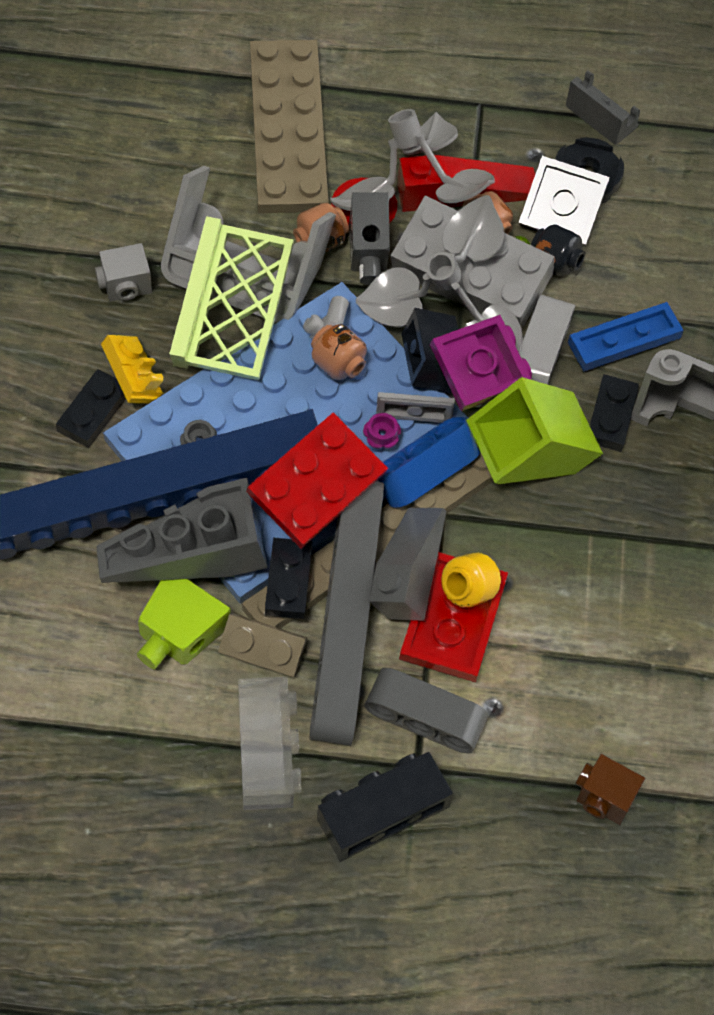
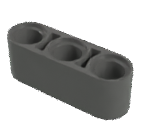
(426, 710)

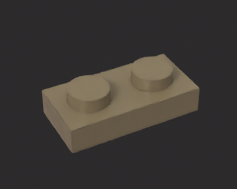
(262, 644)

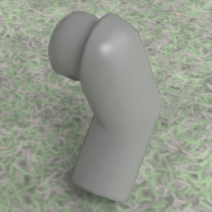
(335, 316)

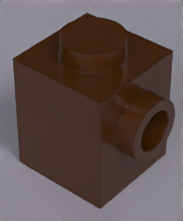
(608, 789)

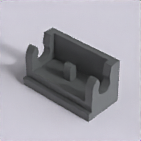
(600, 110)

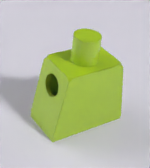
(179, 622)

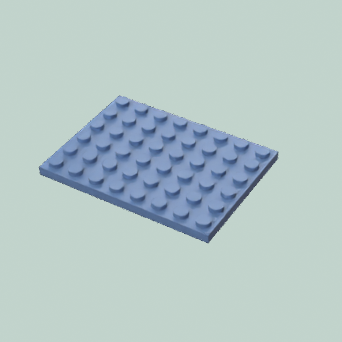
(286, 386)

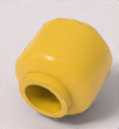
(470, 579)

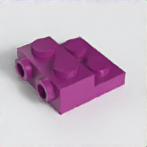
(480, 361)

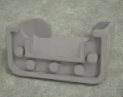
(675, 381)

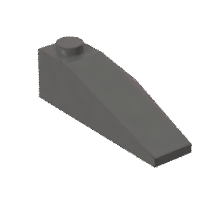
(199, 540)

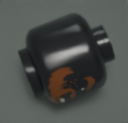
(563, 245)

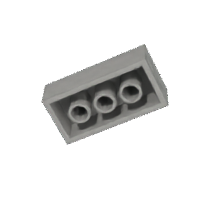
(509, 278)

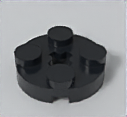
(598, 155)

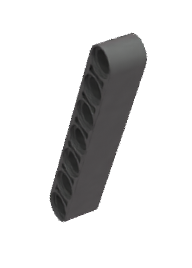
(346, 620)

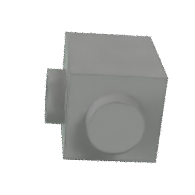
(124, 272)

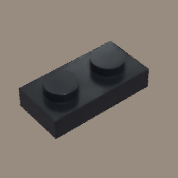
(91, 409)
(613, 411)
(288, 579)

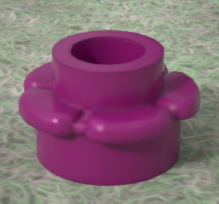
(382, 422)

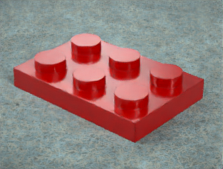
(316, 480)
(451, 636)

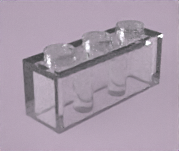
(268, 743)

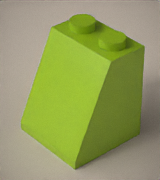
(533, 433)

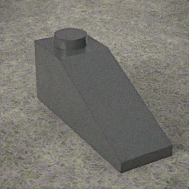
(408, 565)

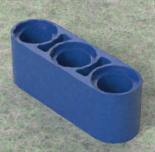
(428, 461)

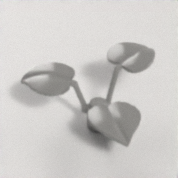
(413, 139)
(470, 233)

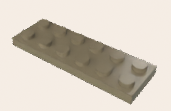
(288, 126)

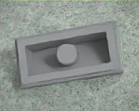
(415, 407)

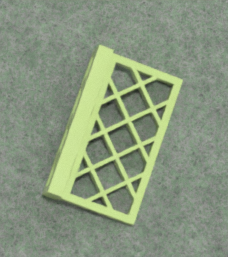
(200, 291)

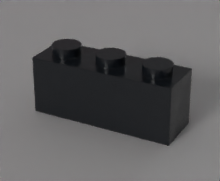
(383, 805)

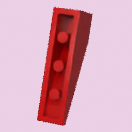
(419, 179)

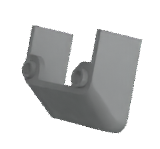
(185, 237)

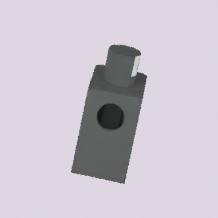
(369, 234)

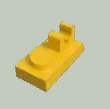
(132, 368)

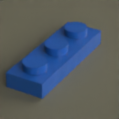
(625, 336)

